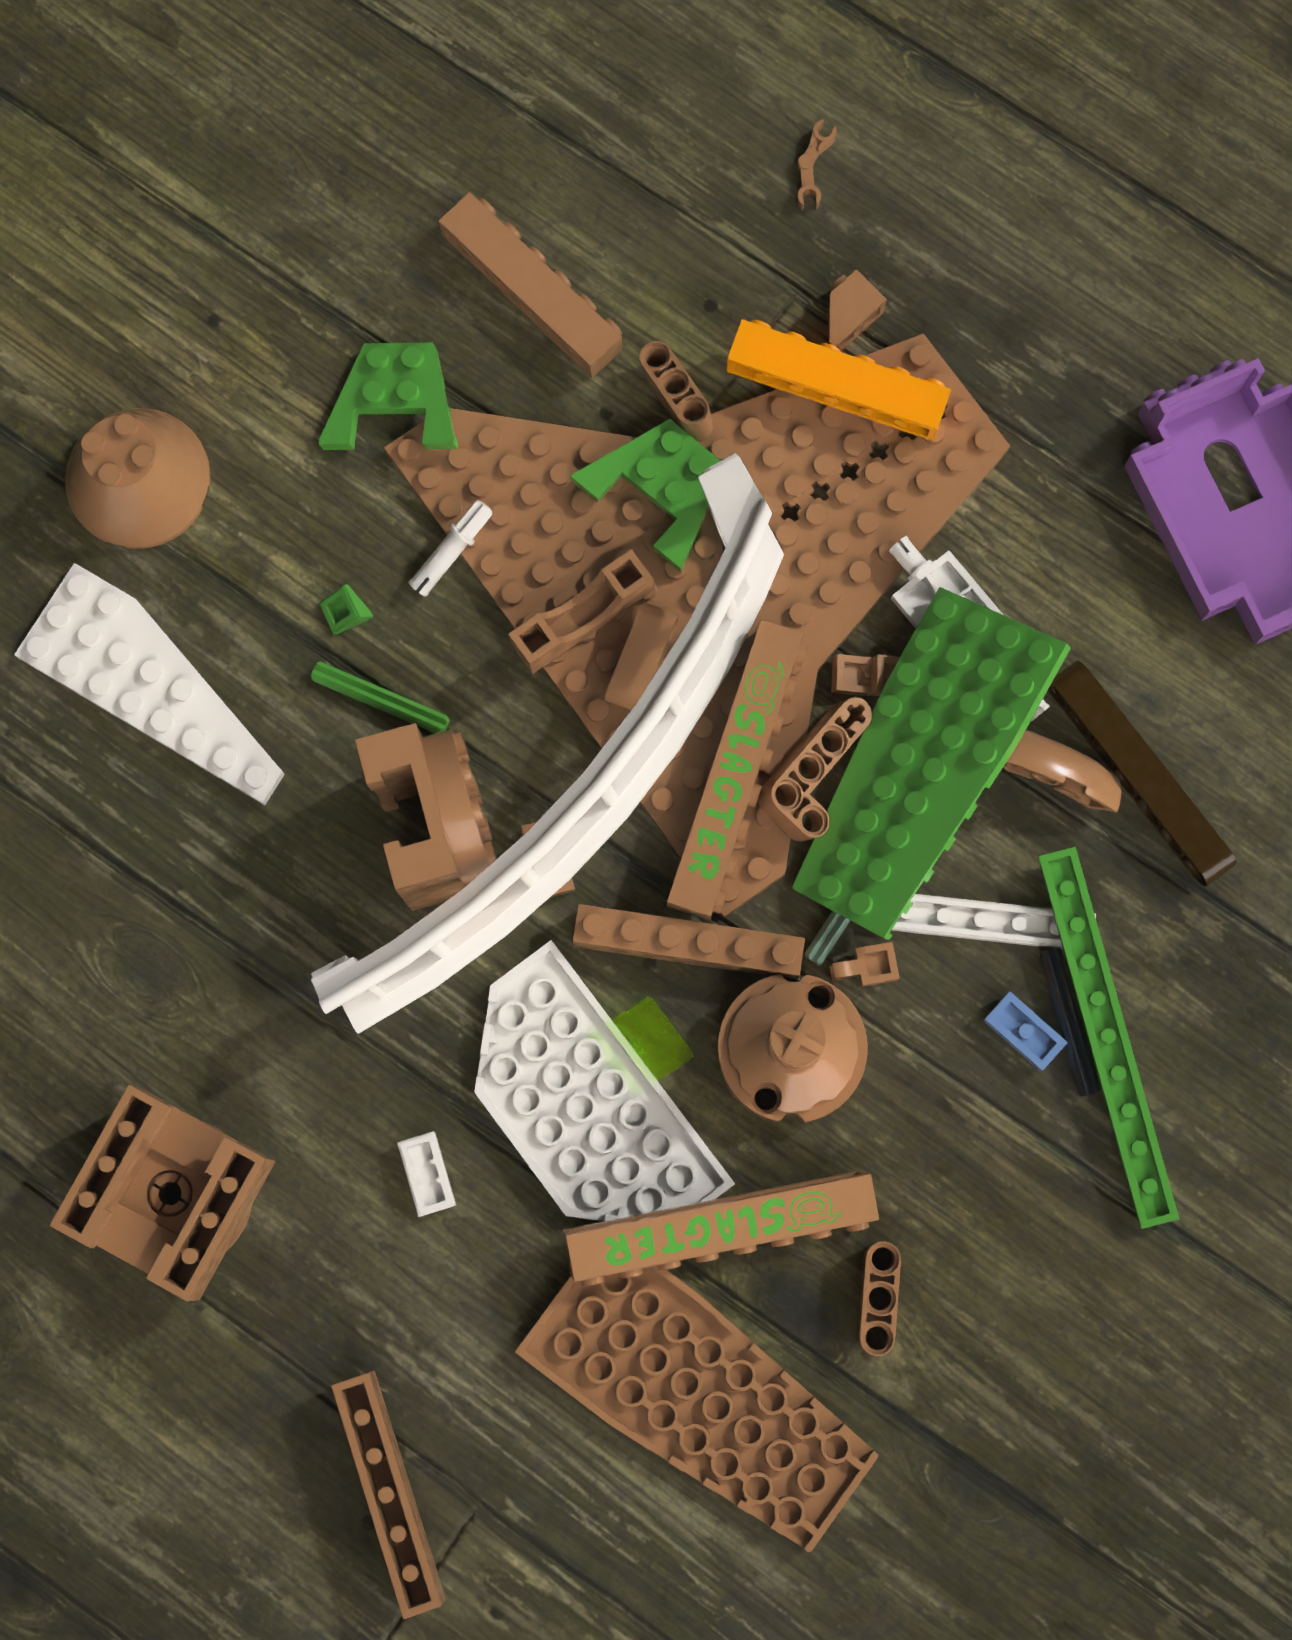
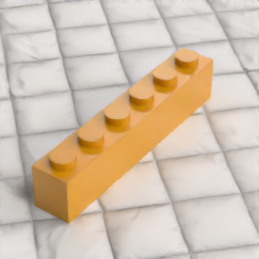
(838, 379)

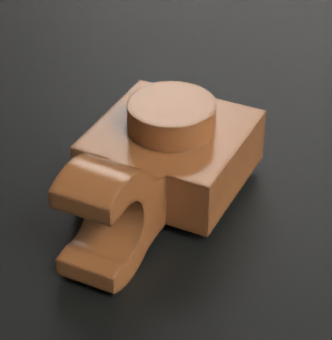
(872, 964)

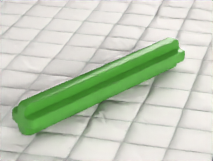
(379, 698)

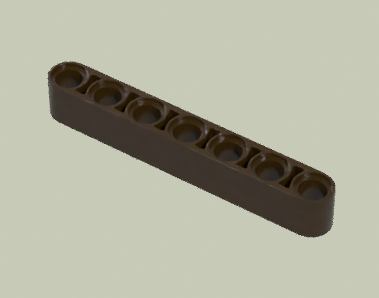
(1141, 774)

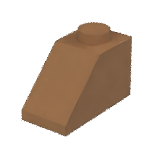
(852, 308)

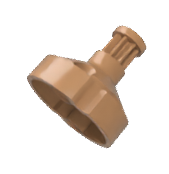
(791, 1048)

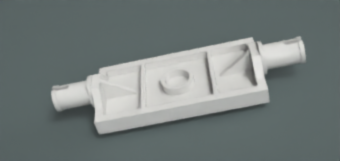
(928, 577)

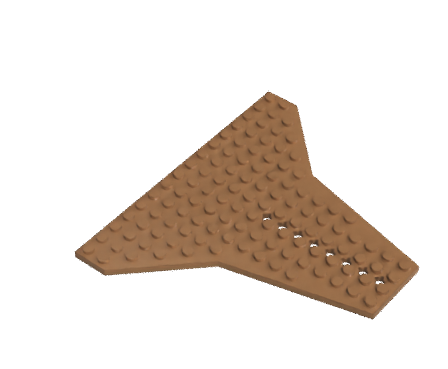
(835, 567)

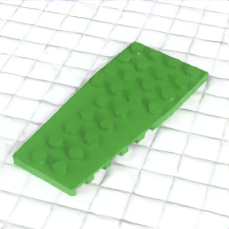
(927, 756)

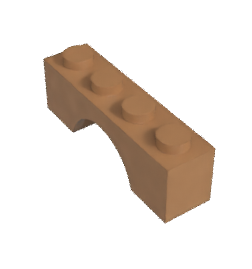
(607, 596)

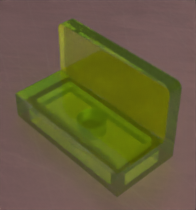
(653, 1038)

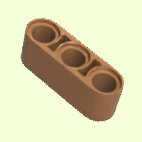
(671, 377)
(641, 655)
(886, 1317)

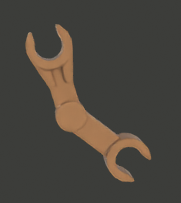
(817, 146)

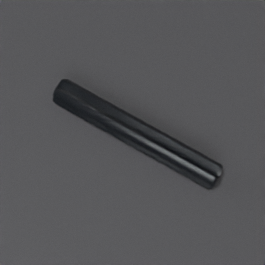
(1070, 1022)

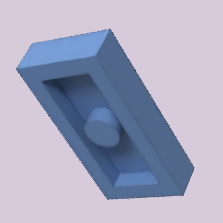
(1025, 1031)

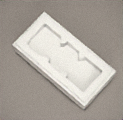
(426, 1174)

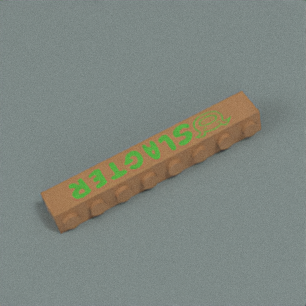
(735, 771)
(720, 1226)

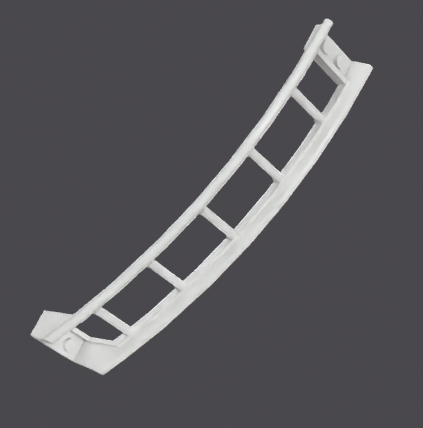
(601, 795)

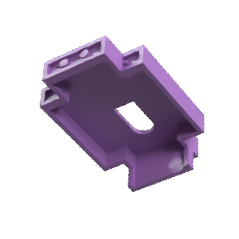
(1222, 554)

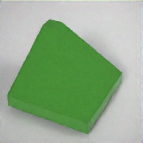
(344, 610)

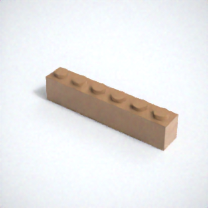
(531, 284)
(688, 942)
(389, 1494)

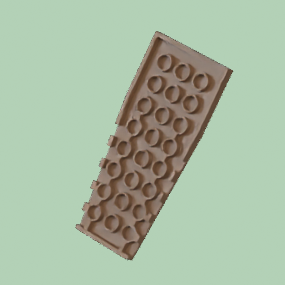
(701, 1397)

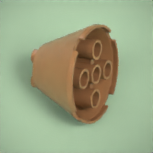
(137, 478)

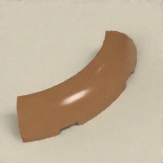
(1067, 770)

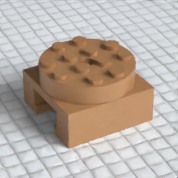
(437, 769)
(124, 1183)

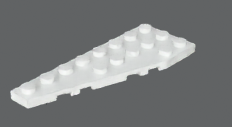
(125, 663)

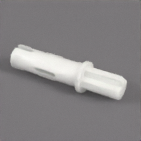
(451, 547)

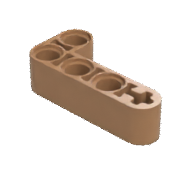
(819, 763)

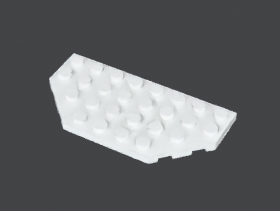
(585, 1100)

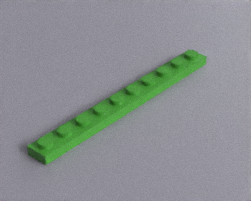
(1108, 1038)

